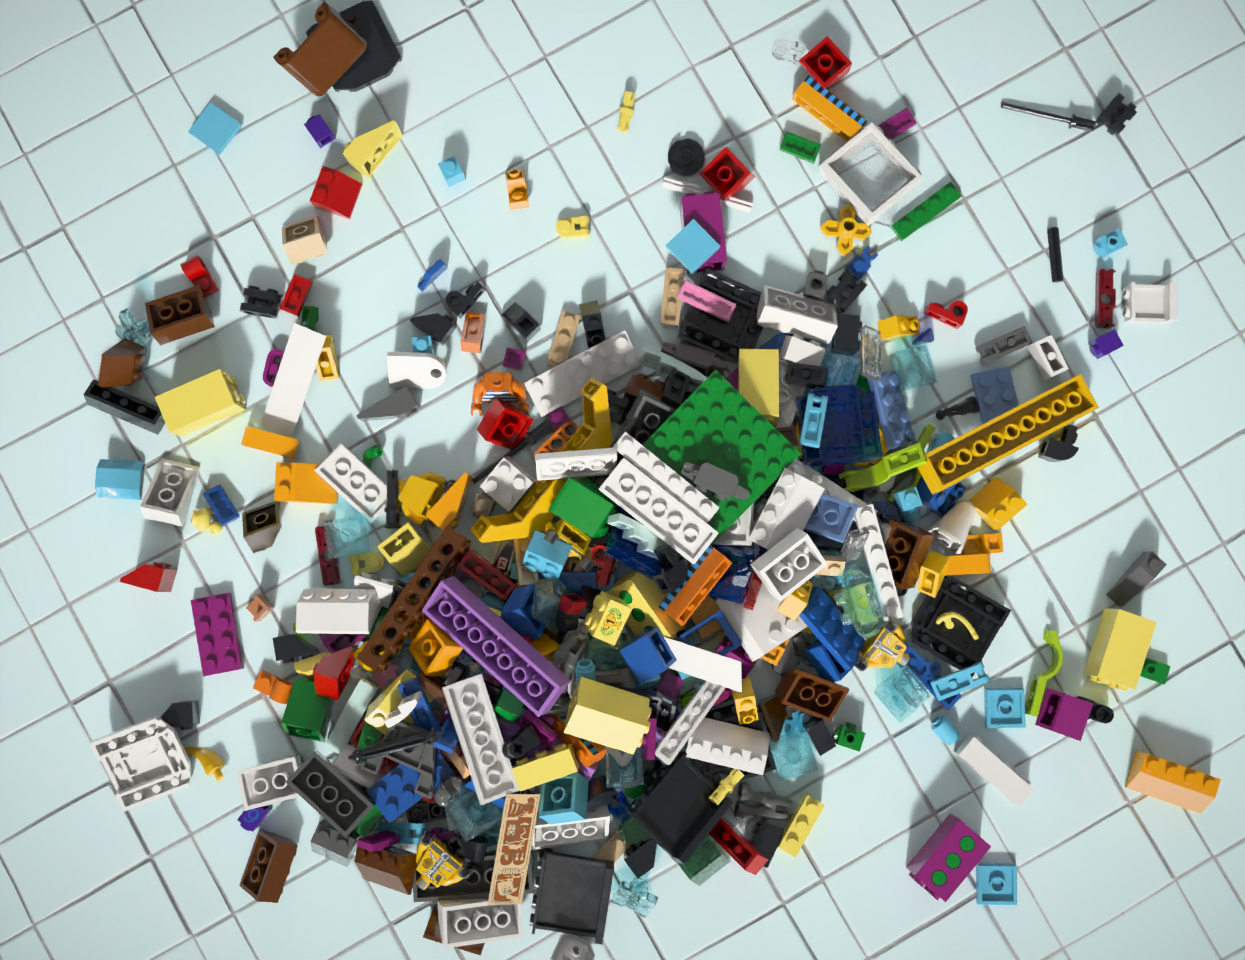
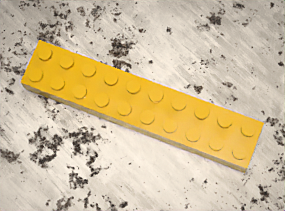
(1007, 434)

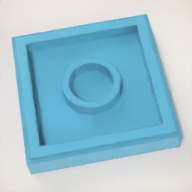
(215, 128)
(692, 246)
(1004, 708)
(996, 884)

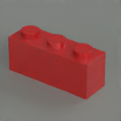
(487, 574)
(738, 846)

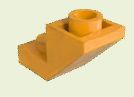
(517, 189)

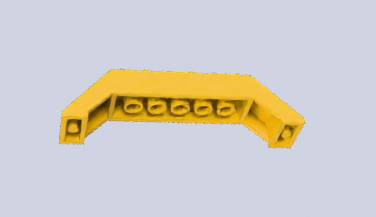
(533, 509)

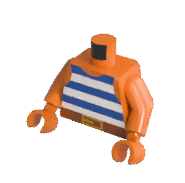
(501, 386)

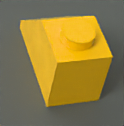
(327, 363)
(932, 573)

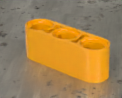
(270, 442)
(968, 564)

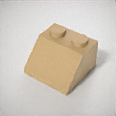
(304, 240)

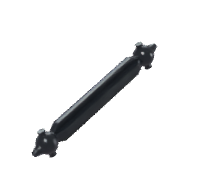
(395, 745)

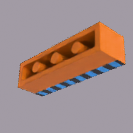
(699, 582)
(585, 750)

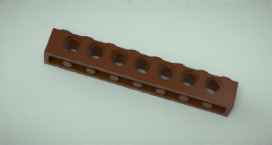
(404, 603)

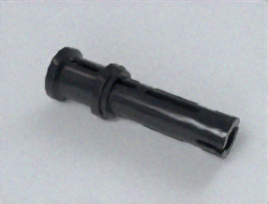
(392, 509)

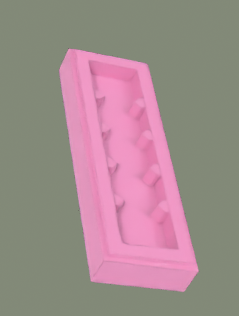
(706, 300)

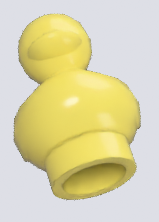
(202, 521)

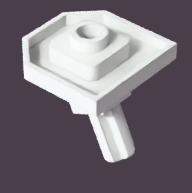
(572, 948)

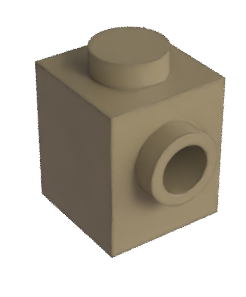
(482, 505)

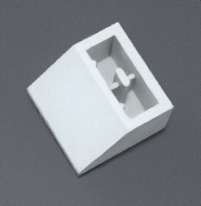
(383, 587)

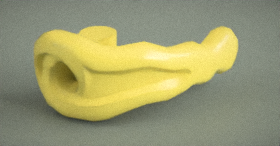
(946, 617)

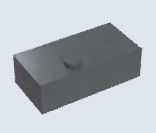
(330, 793)

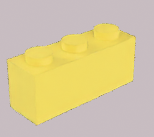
(545, 766)
(800, 824)

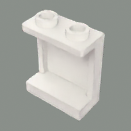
(1150, 303)

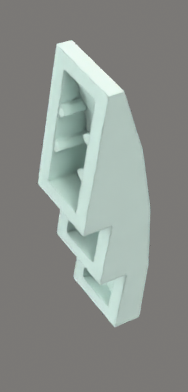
(664, 364)
(637, 533)
(351, 715)

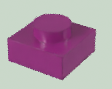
(514, 359)
(557, 418)

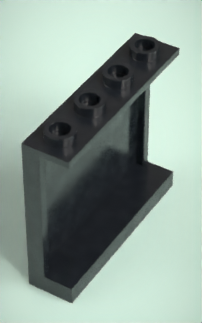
(678, 808)
(572, 895)

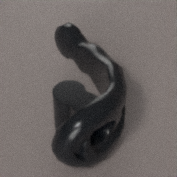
(968, 406)

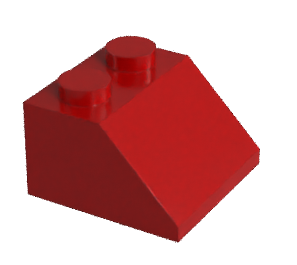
(826, 63)
(727, 174)
(335, 192)
(504, 424)
(153, 577)
(333, 673)

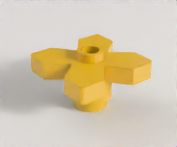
(845, 237)

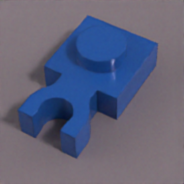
(860, 265)

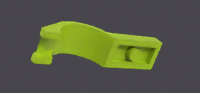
(923, 439)
(887, 467)
(1039, 681)

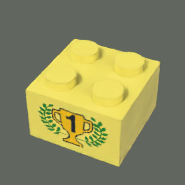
(607, 617)

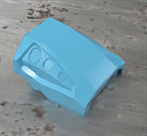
(118, 479)

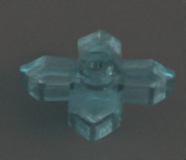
(133, 330)
(472, 666)
(635, 896)

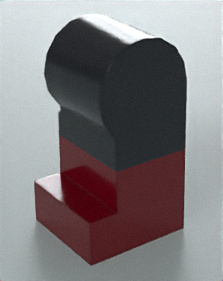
(569, 612)

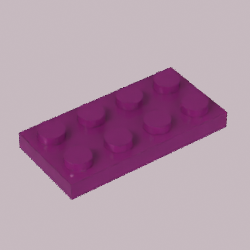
(216, 634)

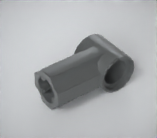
(617, 677)

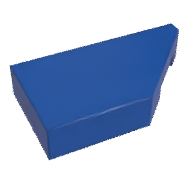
(432, 274)

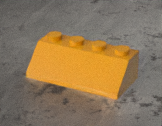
(1171, 782)

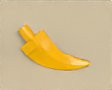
(209, 760)

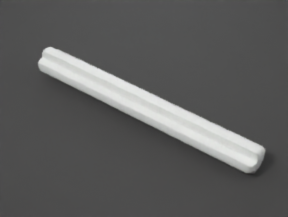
(684, 187)

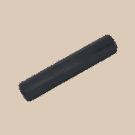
(1055, 254)

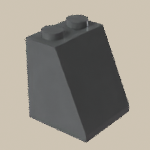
(333, 845)

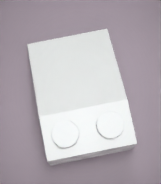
(170, 492)
(267, 782)

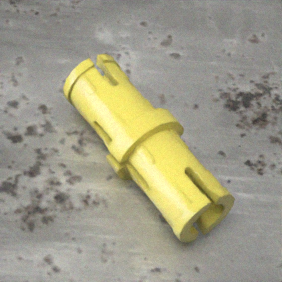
(626, 111)
(726, 786)

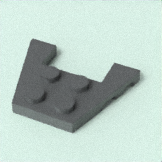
(418, 758)

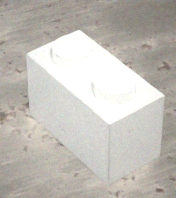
(802, 352)
(1047, 357)

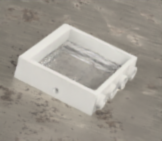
(870, 173)

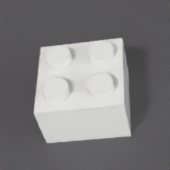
(508, 483)

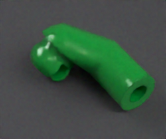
(371, 454)

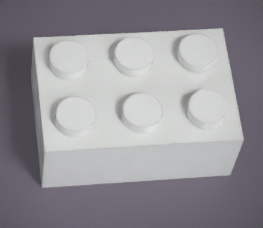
(789, 564)

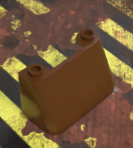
(324, 53)

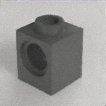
(814, 293)

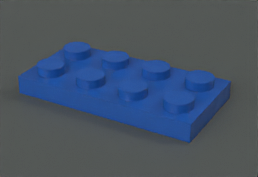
(825, 622)
(396, 790)

